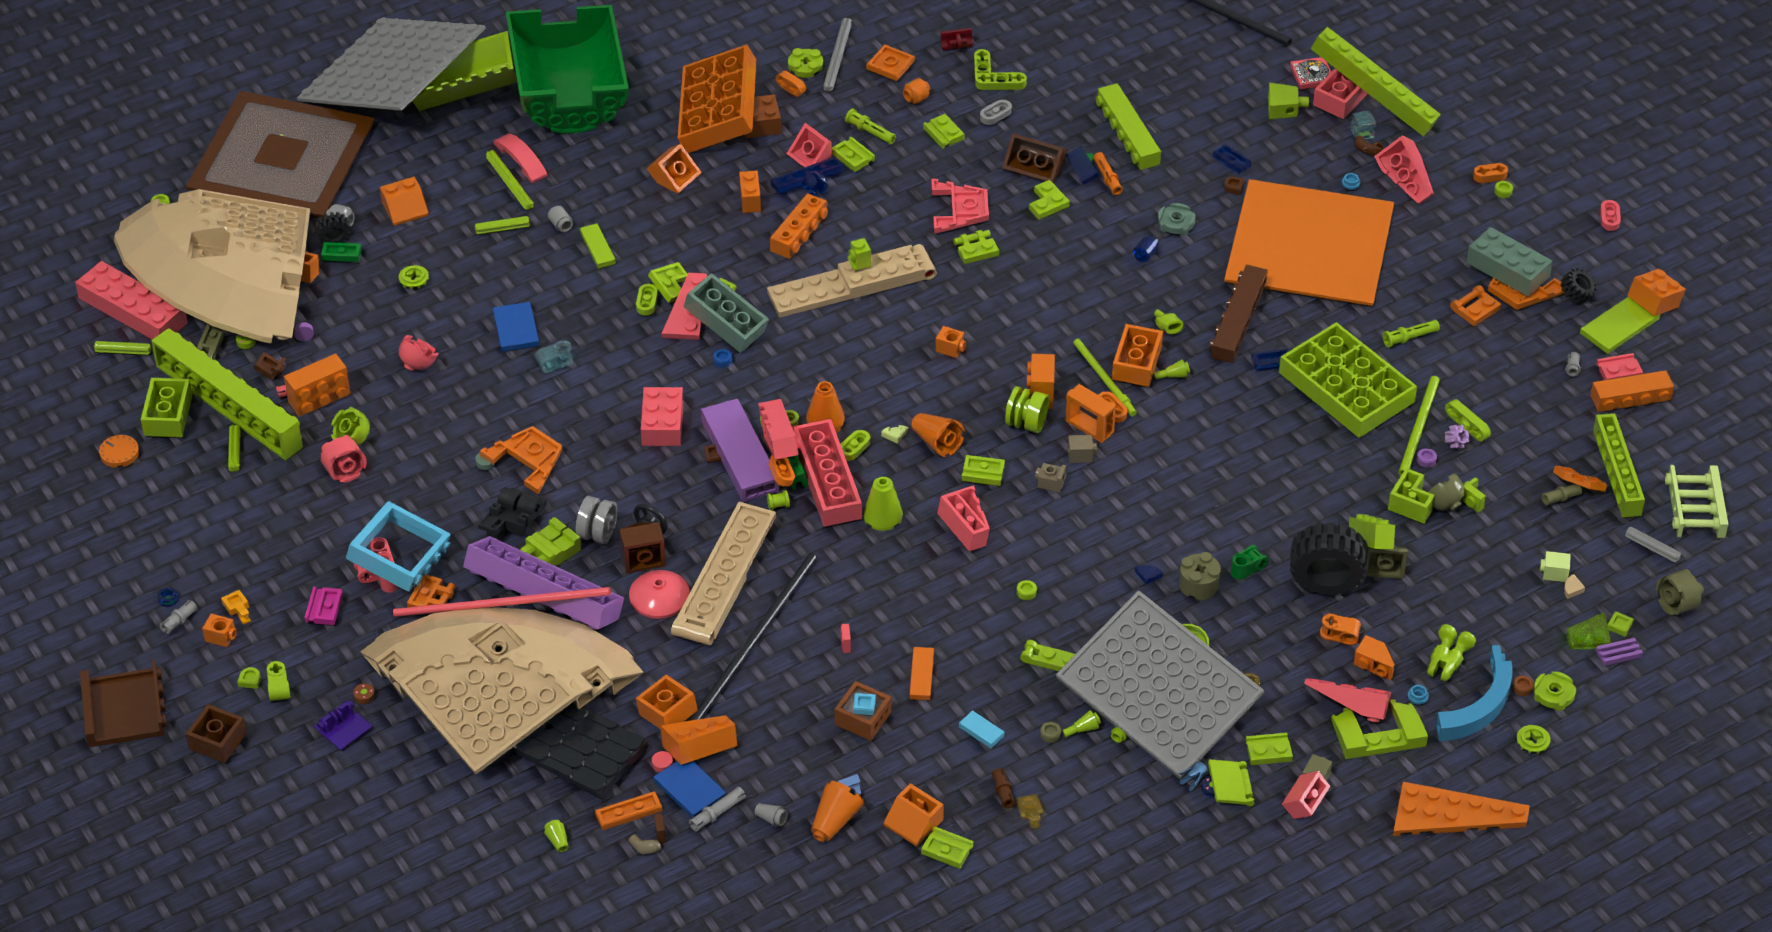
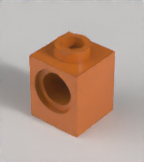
(950, 342)
(219, 630)

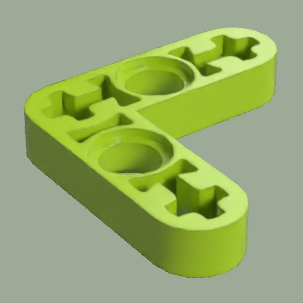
(1012, 80)

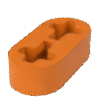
(790, 83)
(1490, 173)

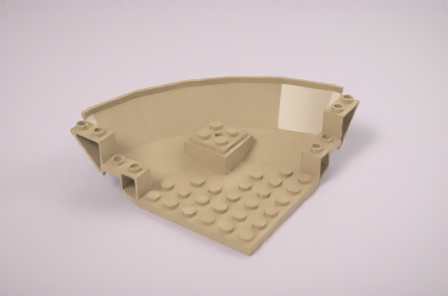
(221, 259)
(492, 698)

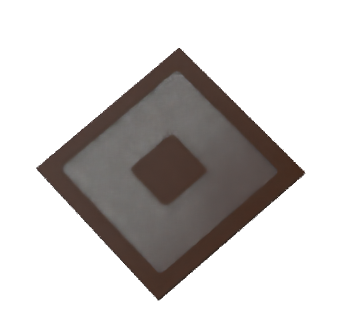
(281, 152)

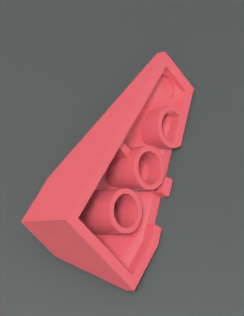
(1406, 168)
(1365, 701)

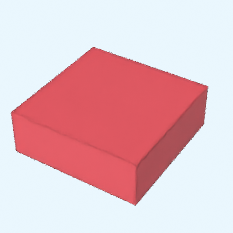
(845, 638)

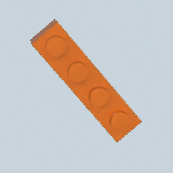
(1632, 391)

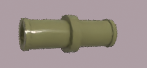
(1561, 494)

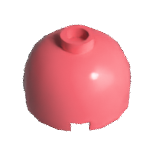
(416, 354)

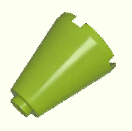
(882, 506)

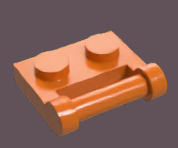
(1478, 310)

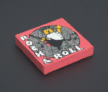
(1310, 72)

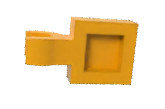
(237, 604)

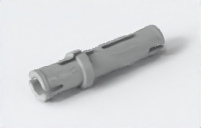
(710, 813)

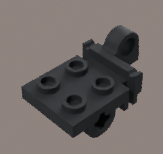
(511, 513)

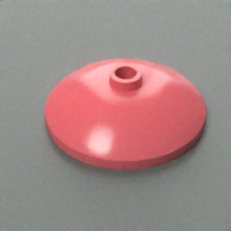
(658, 594)

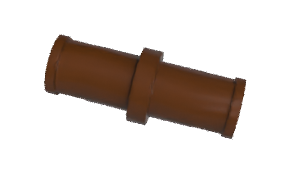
(1003, 788)

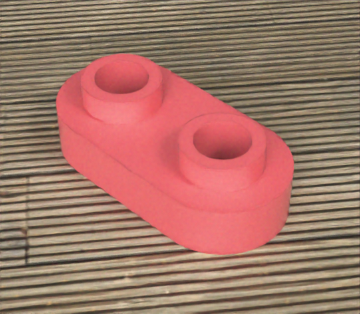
(1610, 215)

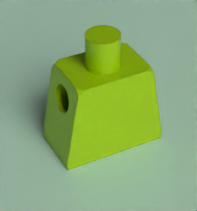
(1284, 101)

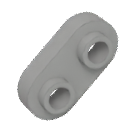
(995, 112)

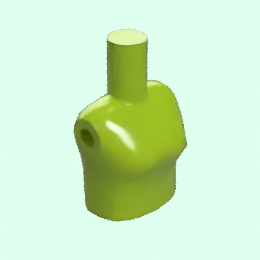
(1168, 322)

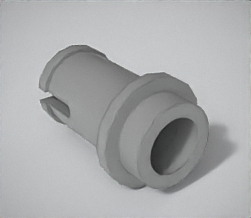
(1573, 367)

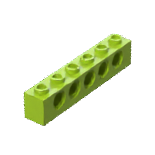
(1618, 465)

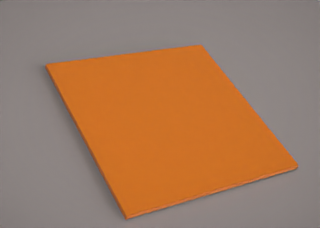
(1312, 241)

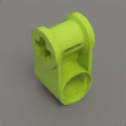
(277, 682)

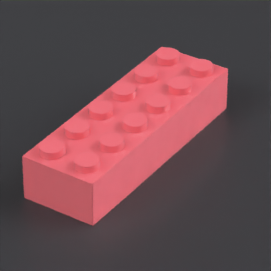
(128, 301)
(828, 473)

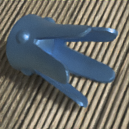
(1198, 771)

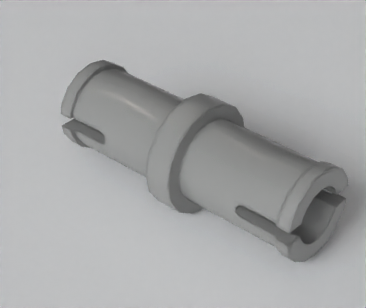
(178, 617)

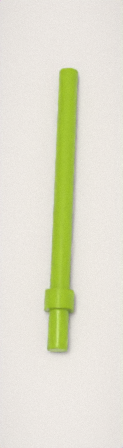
(1104, 376)

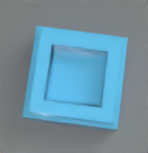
(864, 704)

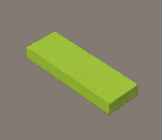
(597, 246)

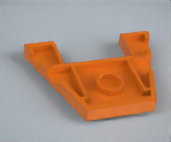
(1519, 300)
(531, 449)

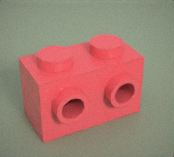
(1306, 795)

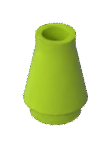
(556, 834)

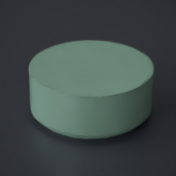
(483, 463)

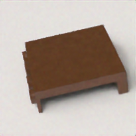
(123, 706)

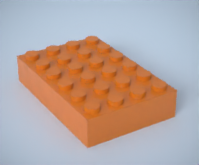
(717, 99)

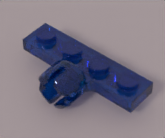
(809, 177)

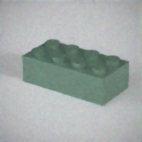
(1509, 261)
(726, 312)

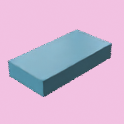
(981, 729)

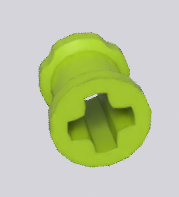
(778, 500)

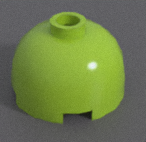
(351, 423)

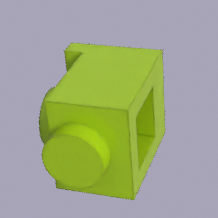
(859, 255)

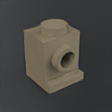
(1051, 477)

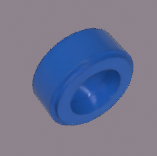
(722, 358)

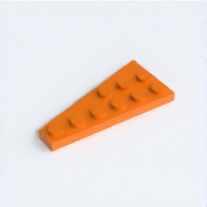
(1446, 811)

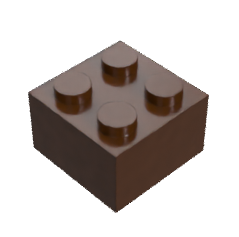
(216, 733)

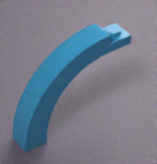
(1473, 718)

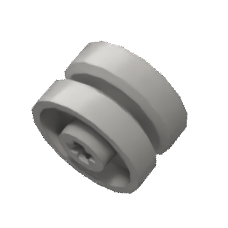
(596, 519)

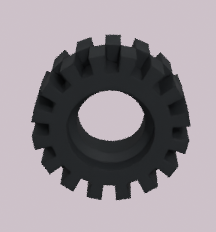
(332, 221)
(1578, 285)

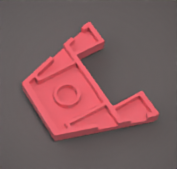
(968, 205)

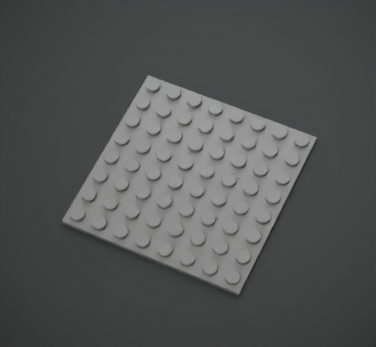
(391, 63)

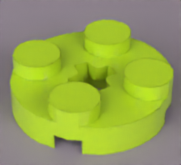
(811, 57)
(1551, 699)

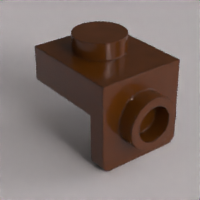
(269, 366)

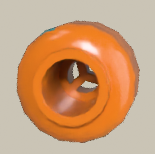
(916, 91)

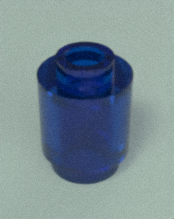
(1146, 248)

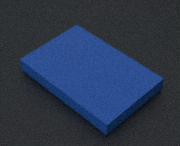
(515, 326)
(689, 787)

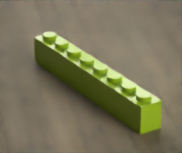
(1375, 81)

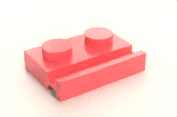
(1619, 366)

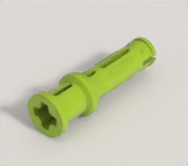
(864, 123)
(1403, 334)

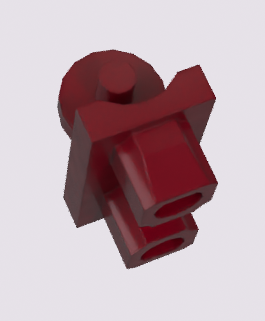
(956, 39)

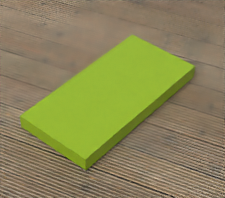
(1618, 325)

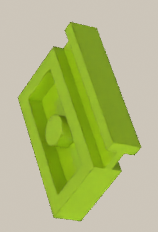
(944, 131)
(853, 154)
(983, 470)
(1269, 749)
(947, 847)

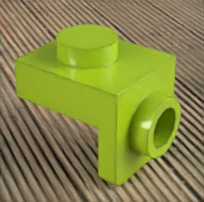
(1472, 496)

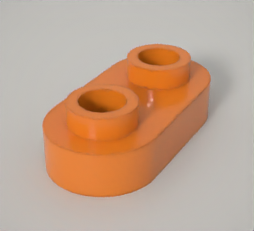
(1121, 410)
(781, 471)

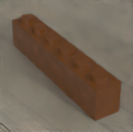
(1238, 314)

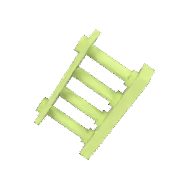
(1714, 493)

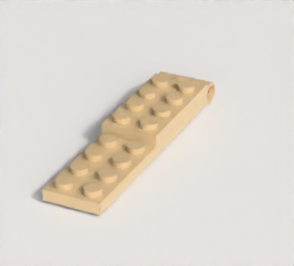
(887, 271)
(723, 574)

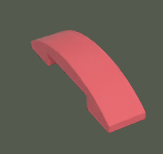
(522, 155)

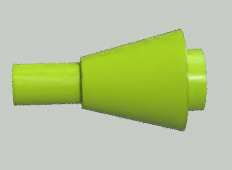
(1177, 370)
(1086, 723)

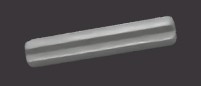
(1653, 544)

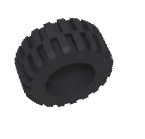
(1329, 575)

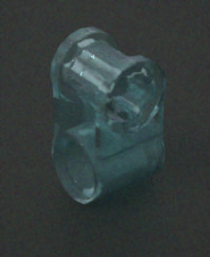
(553, 356)

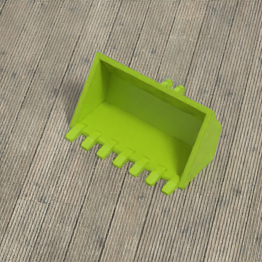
(477, 69)

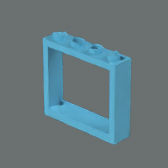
(383, 567)

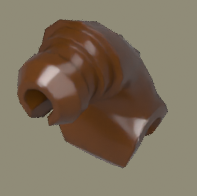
(1370, 149)

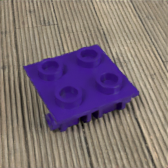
(343, 725)

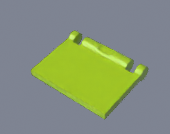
(1231, 782)

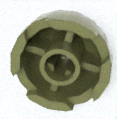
(1448, 493)

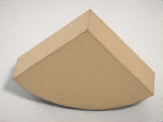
(1573, 587)

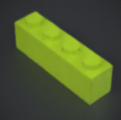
(1375, 531)

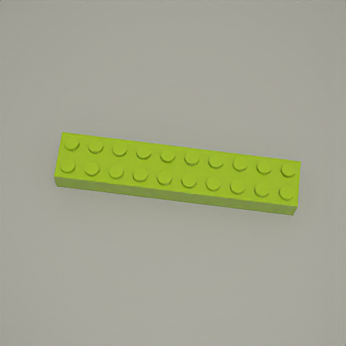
(228, 394)

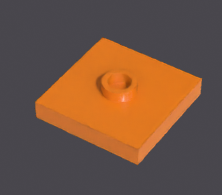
(890, 62)

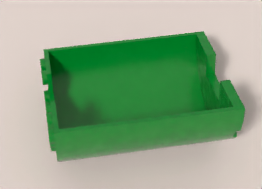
(568, 70)

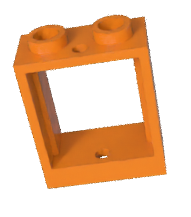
(1104, 410)

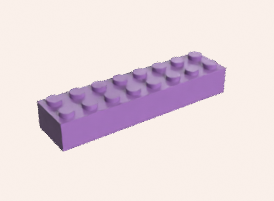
(533, 576)

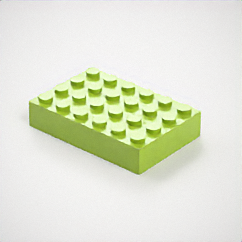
(1347, 379)

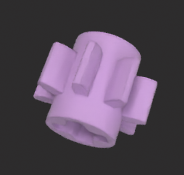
(1456, 436)

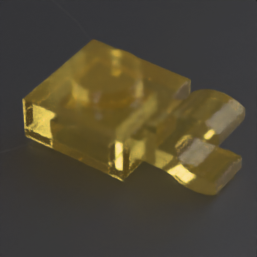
(1030, 808)

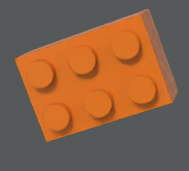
(1137, 355)
(317, 385)

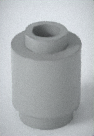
(560, 218)

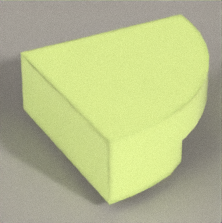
(895, 434)

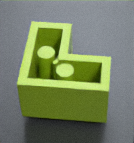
(1409, 498)

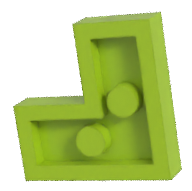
(1051, 200)
(667, 280)

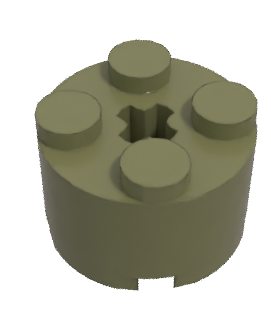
(1199, 576)
(1679, 592)

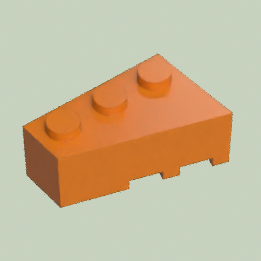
(698, 738)

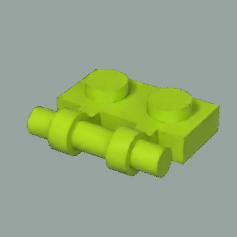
(976, 251)

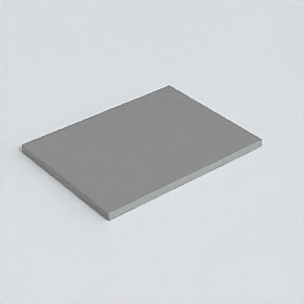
(1159, 684)

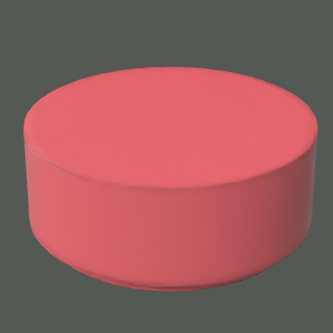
(661, 761)

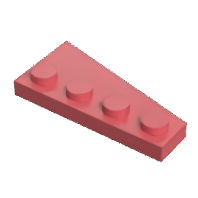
(681, 322)

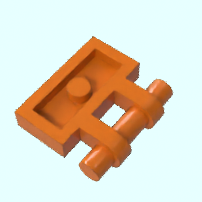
(428, 589)

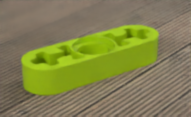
(1468, 419)

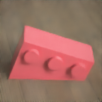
(964, 517)

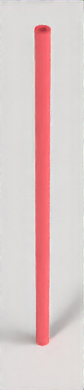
(502, 601)

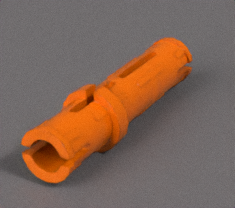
(1110, 178)

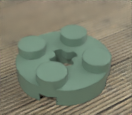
(1169, 224)

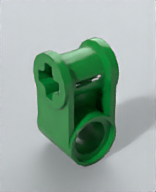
(1247, 563)

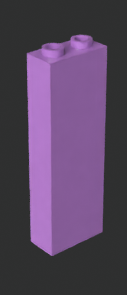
(739, 449)

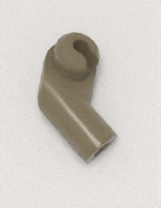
(646, 846)

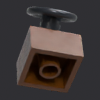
(644, 542)

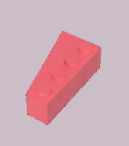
(777, 430)

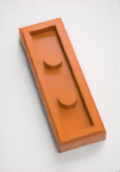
(921, 673)
(628, 810)

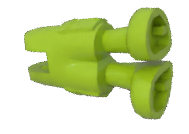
(1449, 659)

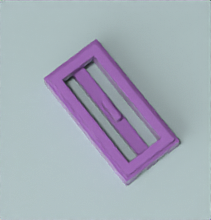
(1618, 649)

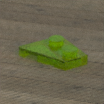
(1589, 633)

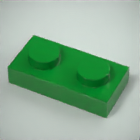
(341, 252)

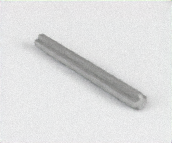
(837, 54)

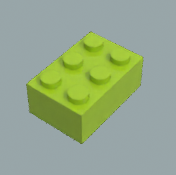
(166, 407)

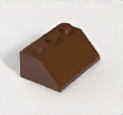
(1034, 158)

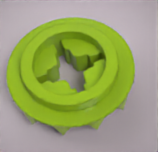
(408, 273)
(1536, 733)

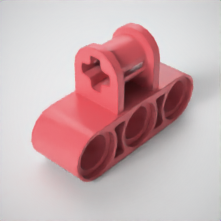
(379, 546)

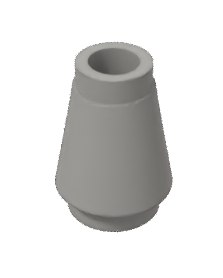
(771, 813)

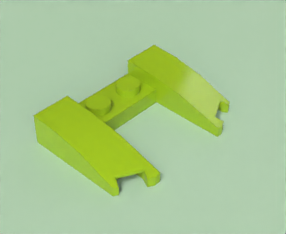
(1355, 744)

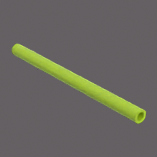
(1419, 424)

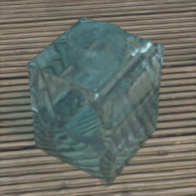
(1363, 124)

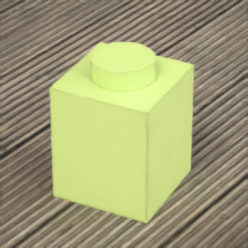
(1555, 566)

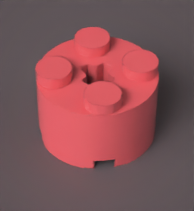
(343, 459)

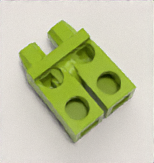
(553, 543)

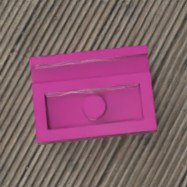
(324, 605)

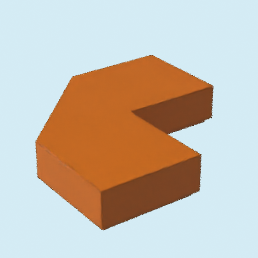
(1586, 481)

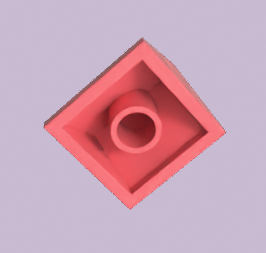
(810, 147)

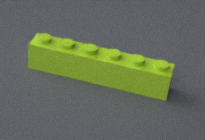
(1128, 126)

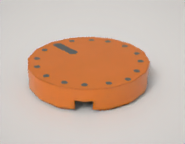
(119, 451)

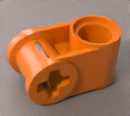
(1342, 630)

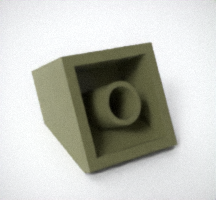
(1387, 562)

